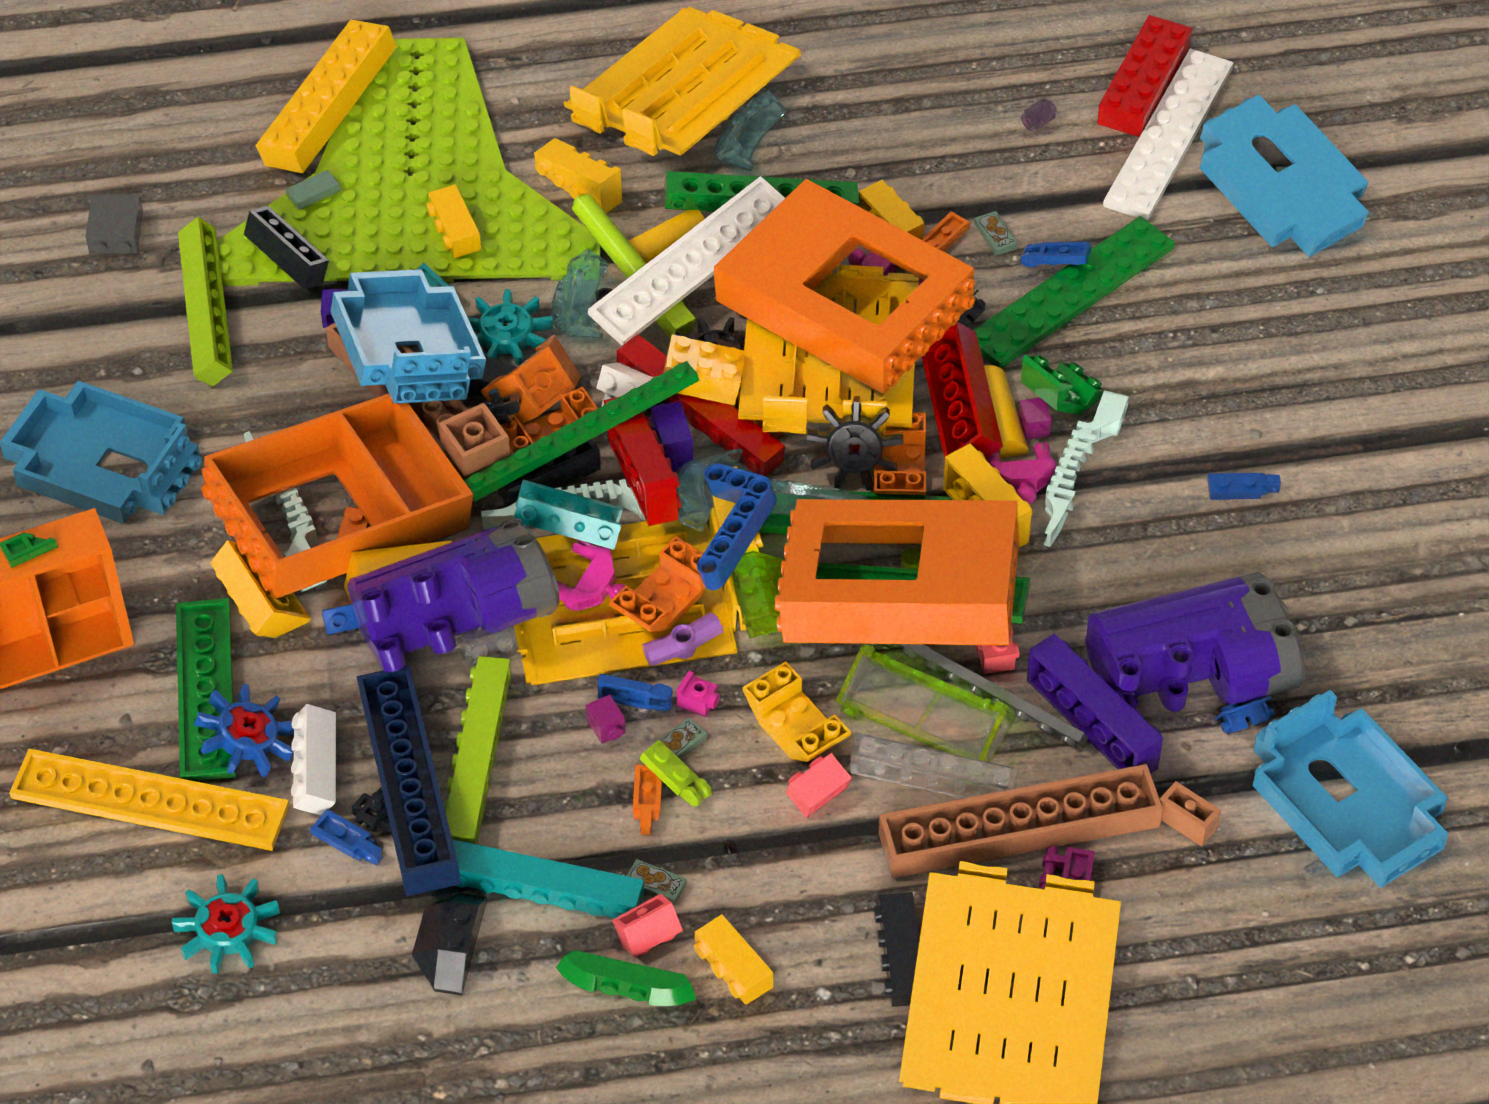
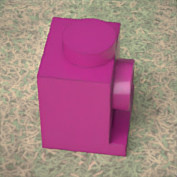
(697, 695)

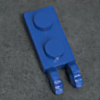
(1056, 253)
(635, 693)

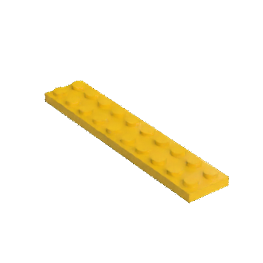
(150, 799)

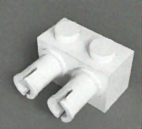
(619, 379)

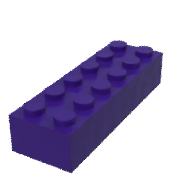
(1093, 705)

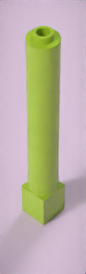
(627, 259)

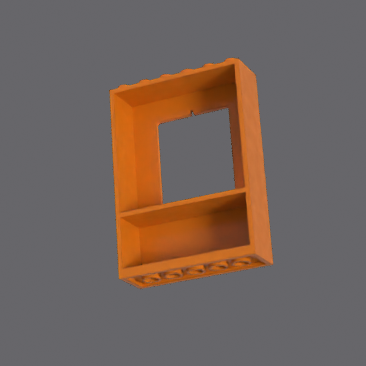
(800, 244)
(381, 460)
(960, 586)

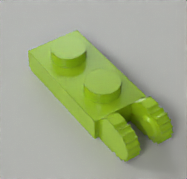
(675, 774)

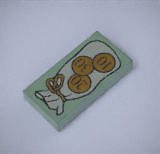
(995, 233)
(684, 738)
(658, 880)

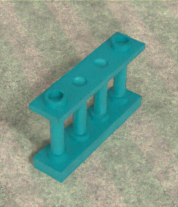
(568, 514)

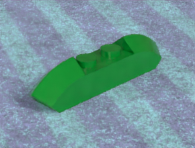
(626, 979)

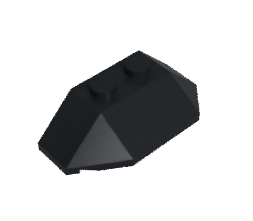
(448, 941)

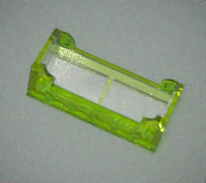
(923, 706)

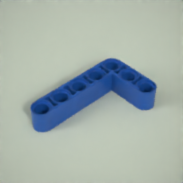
(753, 501)

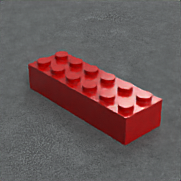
(1144, 75)
(961, 393)
(646, 468)

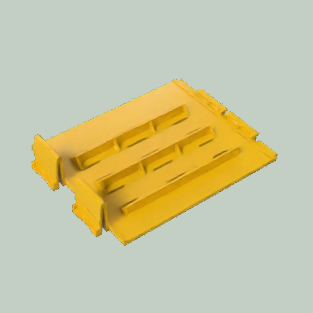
(681, 81)
(768, 369)
(600, 637)
(940, 1007)

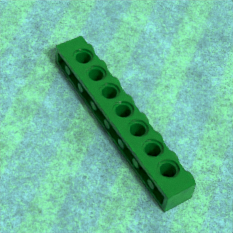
(712, 191)

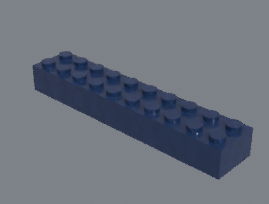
(408, 781)

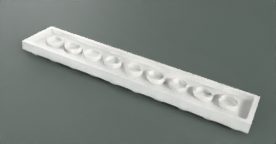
(1168, 134)
(683, 264)

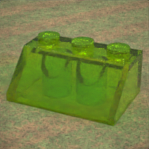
(756, 589)

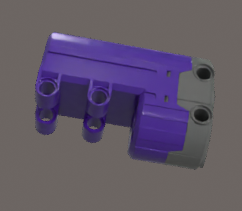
(452, 589)
(1217, 631)

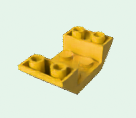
(791, 716)

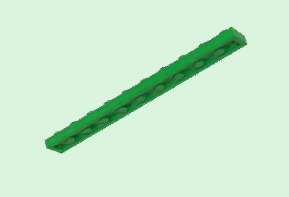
(581, 430)

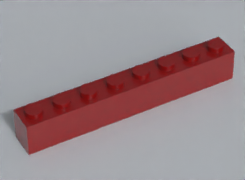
(715, 419)

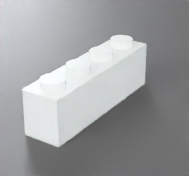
(314, 759)

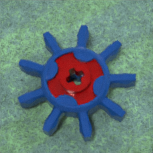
(245, 730)

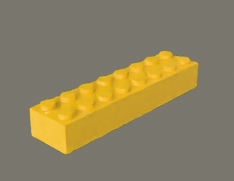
(326, 96)

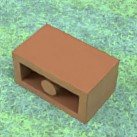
(1189, 813)

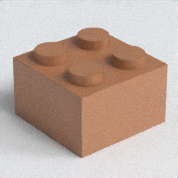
(474, 439)

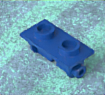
(340, 619)
(1235, 716)

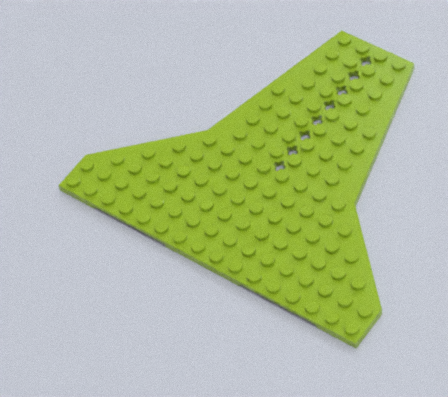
(382, 212)

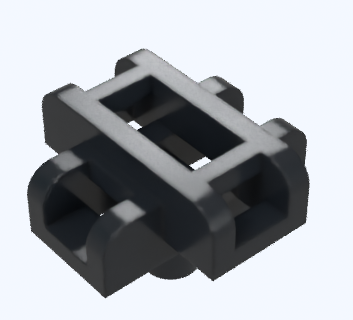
(504, 406)
(375, 804)

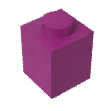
(1034, 418)
(605, 719)

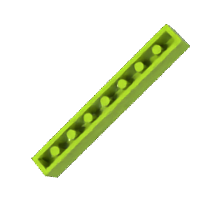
(205, 302)
(477, 747)

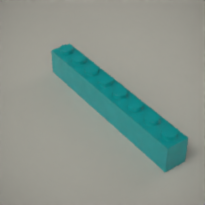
(547, 881)

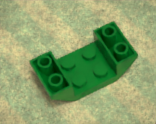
(1063, 388)

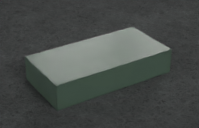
(312, 189)

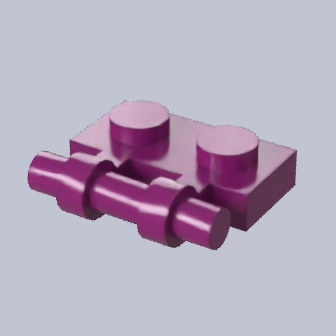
(1076, 864)

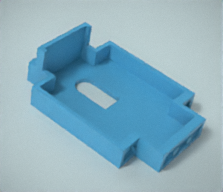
(1307, 201)
(402, 309)
(66, 438)
(1379, 827)

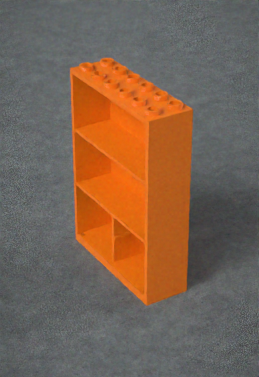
(61, 602)

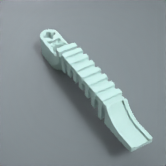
(609, 492)
(1059, 492)
(301, 524)

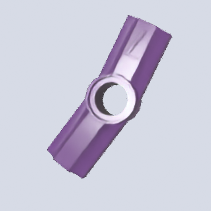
(672, 646)

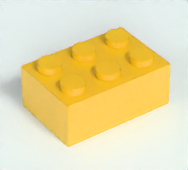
(716, 367)

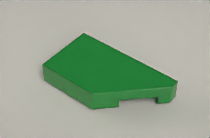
(25, 547)

